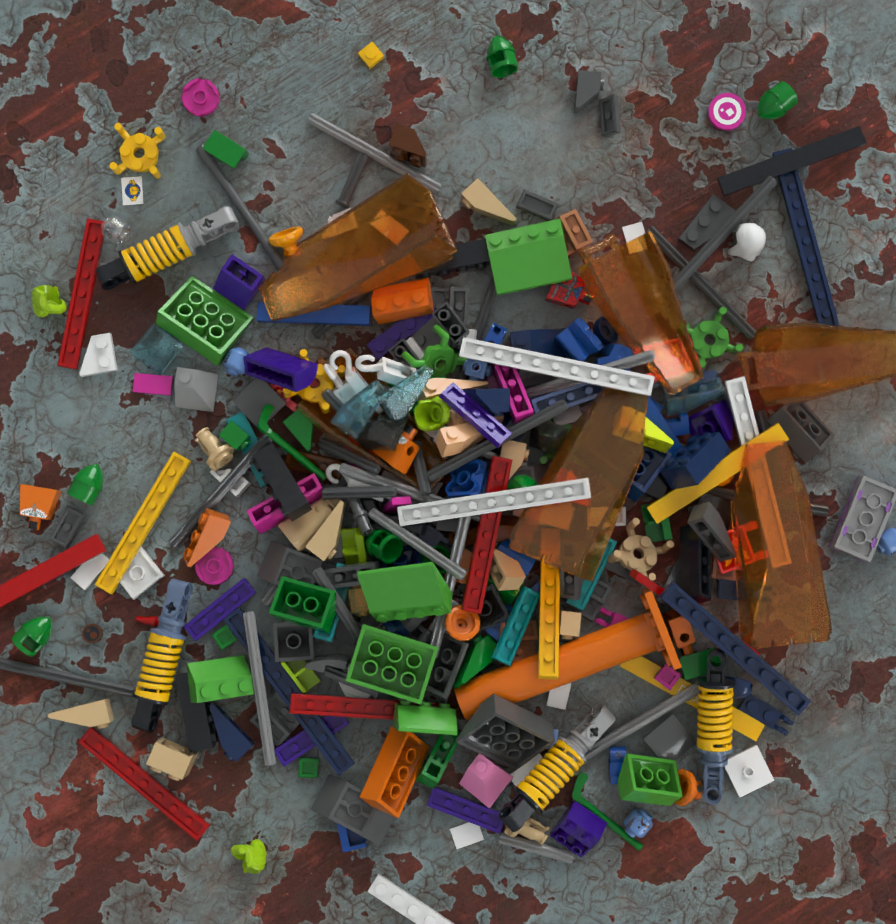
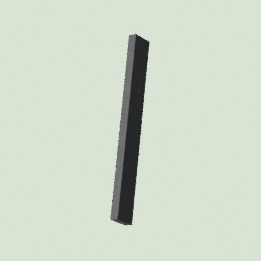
(791, 161)

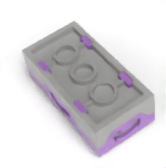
(863, 518)

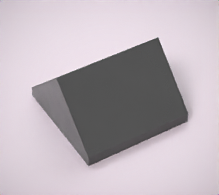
(293, 642)

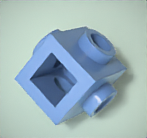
(481, 374)

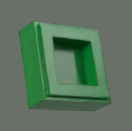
(224, 637)
(308, 767)

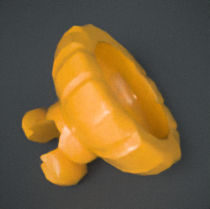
(287, 239)

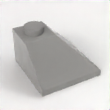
(195, 389)

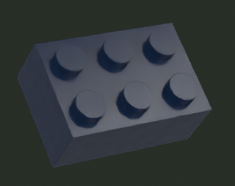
(695, 460)

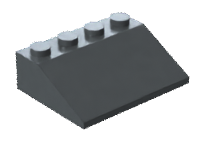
(506, 732)

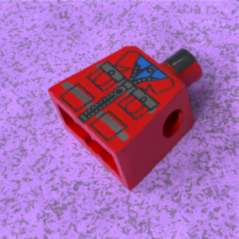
(569, 293)

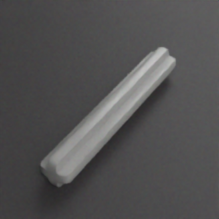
(534, 847)

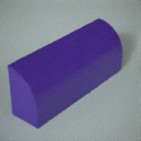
(280, 369)

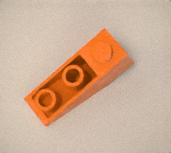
(209, 533)

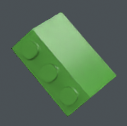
(219, 679)
(425, 718)
(649, 780)

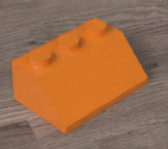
(402, 301)

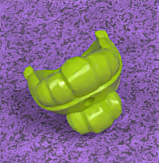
(46, 301)
(431, 414)
(253, 856)

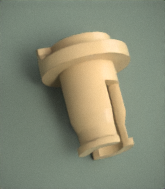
(218, 454)
(532, 830)

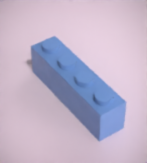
(572, 395)

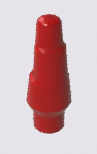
(152, 620)

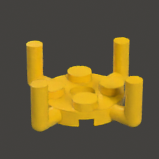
(131, 145)
(314, 395)

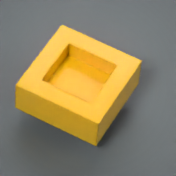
(371, 55)

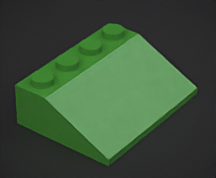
(528, 257)
(203, 320)
(405, 592)
(392, 664)

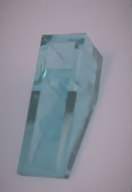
(403, 395)
(692, 396)
(358, 410)

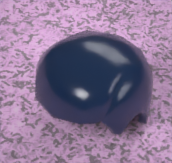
(605, 331)
(742, 688)

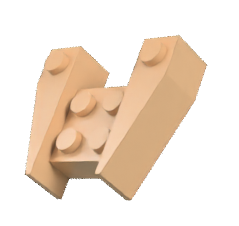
(459, 433)

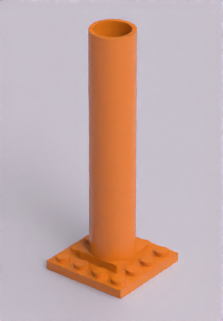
(576, 659)

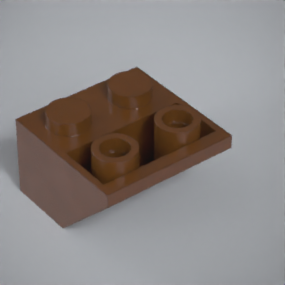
(407, 146)

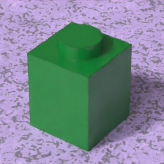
(235, 436)

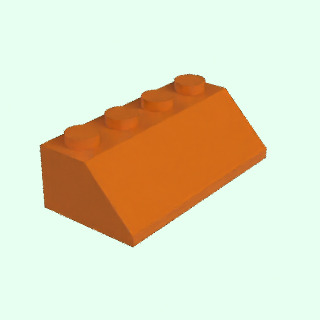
(394, 772)

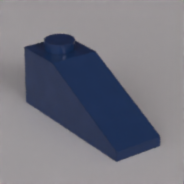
(232, 737)

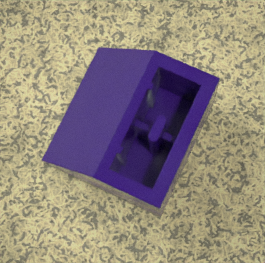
(238, 282)
(578, 829)

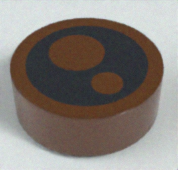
(92, 633)

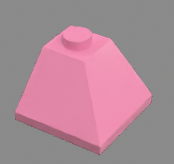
(485, 780)

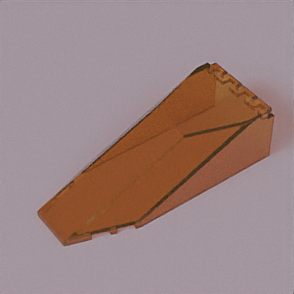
(362, 250)
(606, 450)
(777, 552)

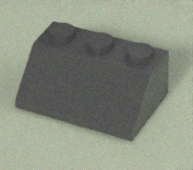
(803, 428)
(446, 666)

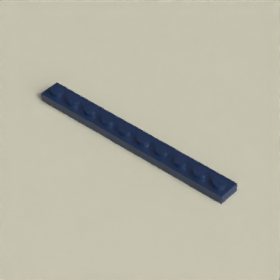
(807, 246)
(734, 648)
(284, 686)

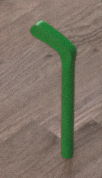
(264, 428)
(576, 795)

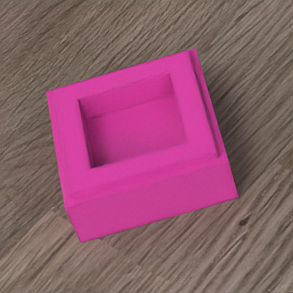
(667, 676)

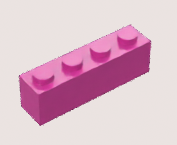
(519, 402)
(267, 513)

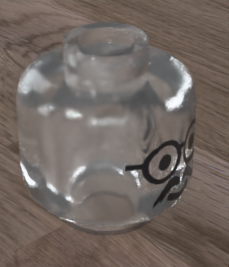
(116, 230)

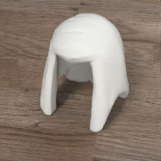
(750, 241)

